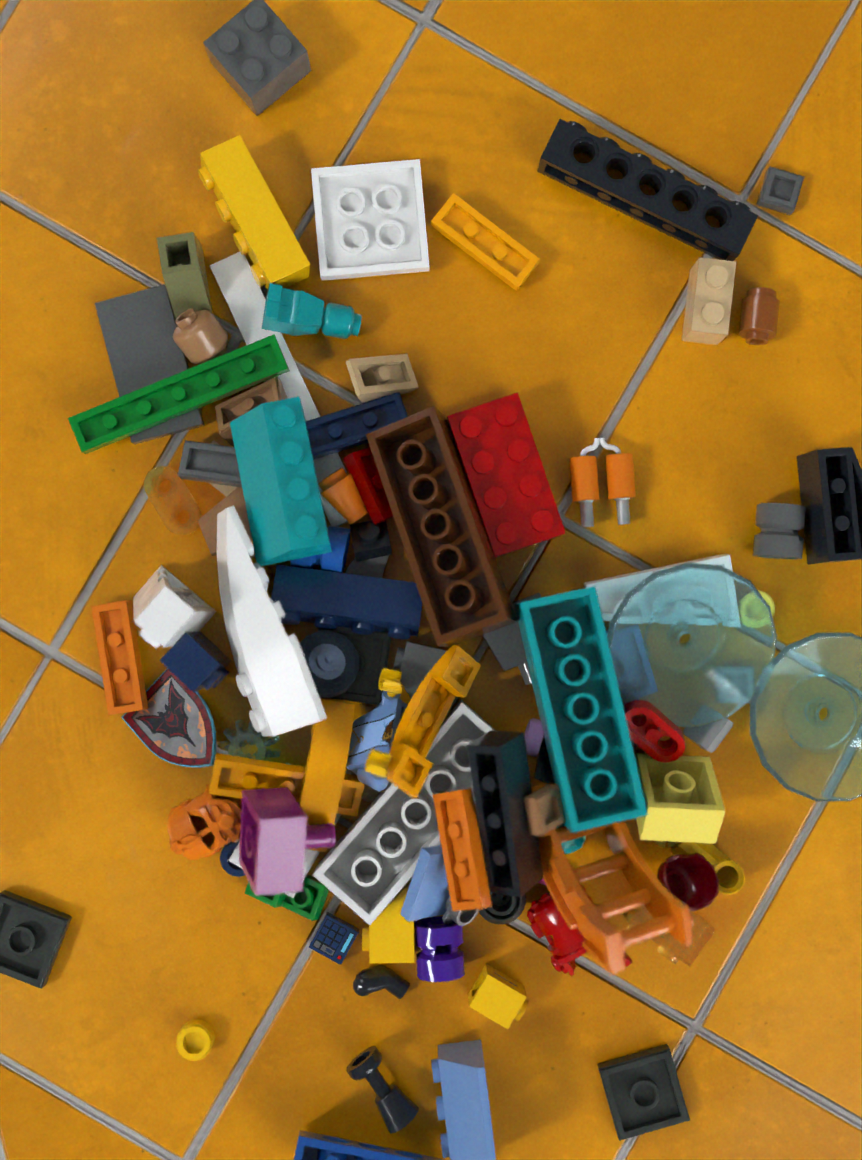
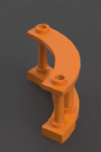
(604, 940)

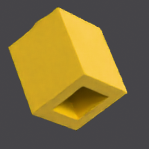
(498, 997)

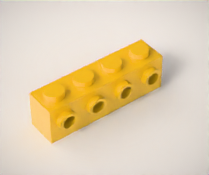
(253, 214)

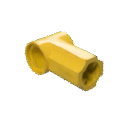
(718, 860)

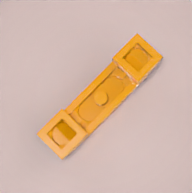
(423, 717)
(327, 763)

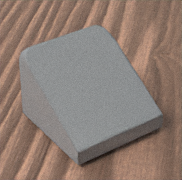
(709, 735)

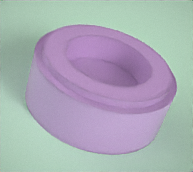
(533, 736)

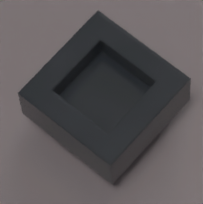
(370, 540)

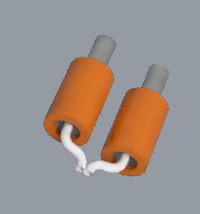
(619, 480)

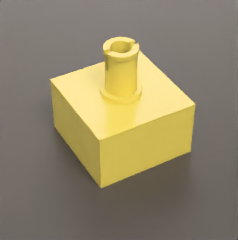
(679, 800)

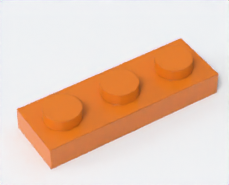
(119, 657)
(462, 850)

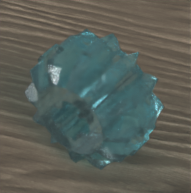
(253, 737)

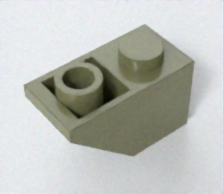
(184, 272)

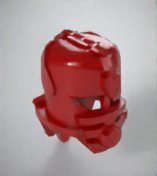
(566, 942)

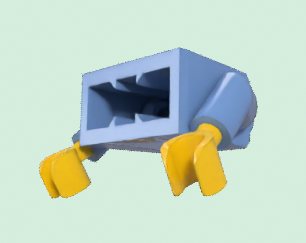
(375, 732)

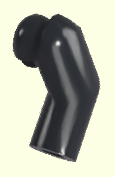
(379, 978)

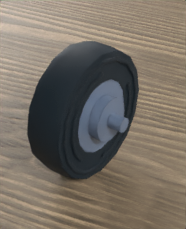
(331, 662)

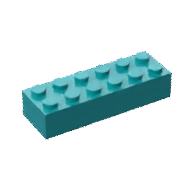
(581, 709)

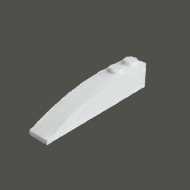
(267, 659)

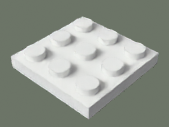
(370, 219)

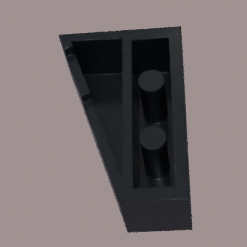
(833, 502)

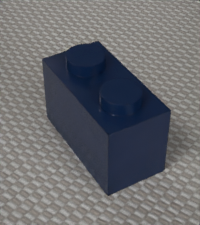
(197, 662)

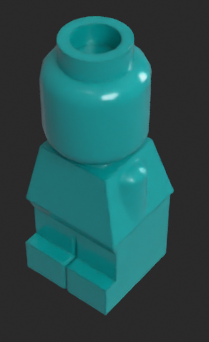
(305, 314)

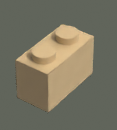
(709, 301)

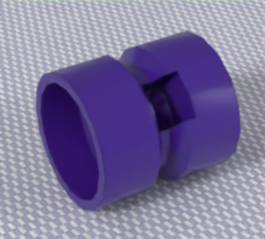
(439, 953)

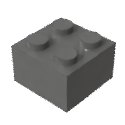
(258, 55)

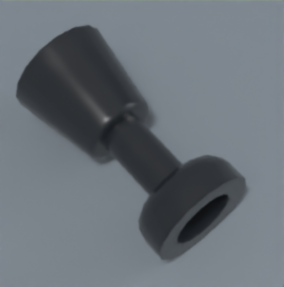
(392, 1103)

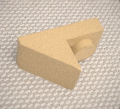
(381, 376)

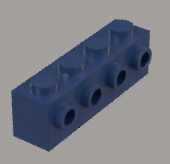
(347, 601)

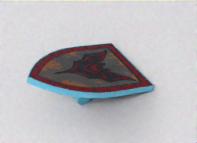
(175, 724)

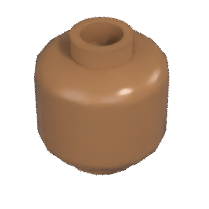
(200, 336)

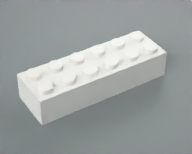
(387, 838)

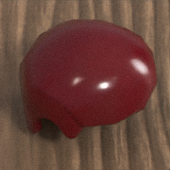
(690, 880)

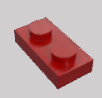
(369, 484)

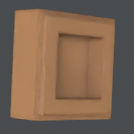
(544, 810)

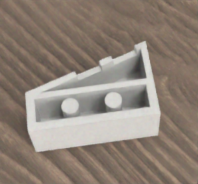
(168, 609)

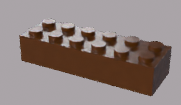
(441, 528)

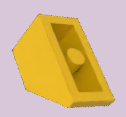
(390, 934)

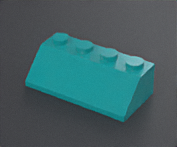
(280, 482)

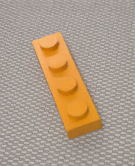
(236, 773)

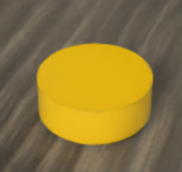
(195, 1040)

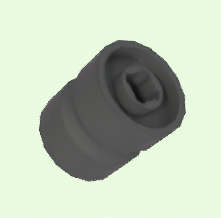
(779, 531)

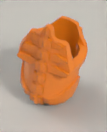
(204, 825)

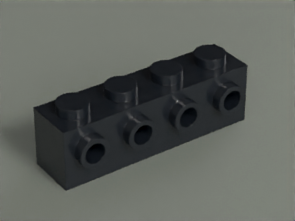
(499, 785)

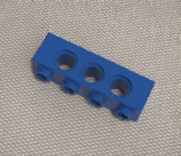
(324, 1147)

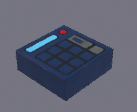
(334, 938)

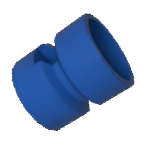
(331, 561)

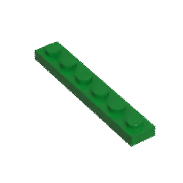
(178, 394)

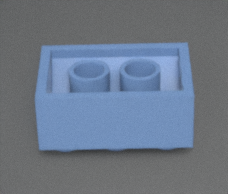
(463, 1101)

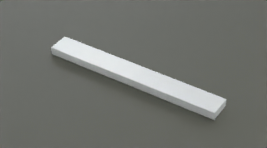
(247, 308)

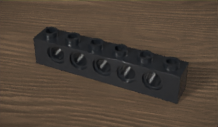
(653, 210)

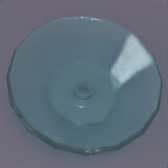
(726, 648)
(791, 740)

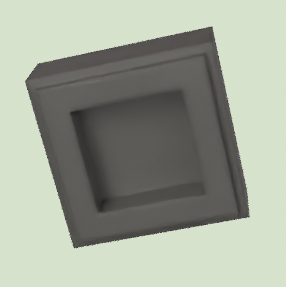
(780, 190)

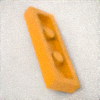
(484, 242)

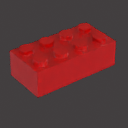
(506, 475)

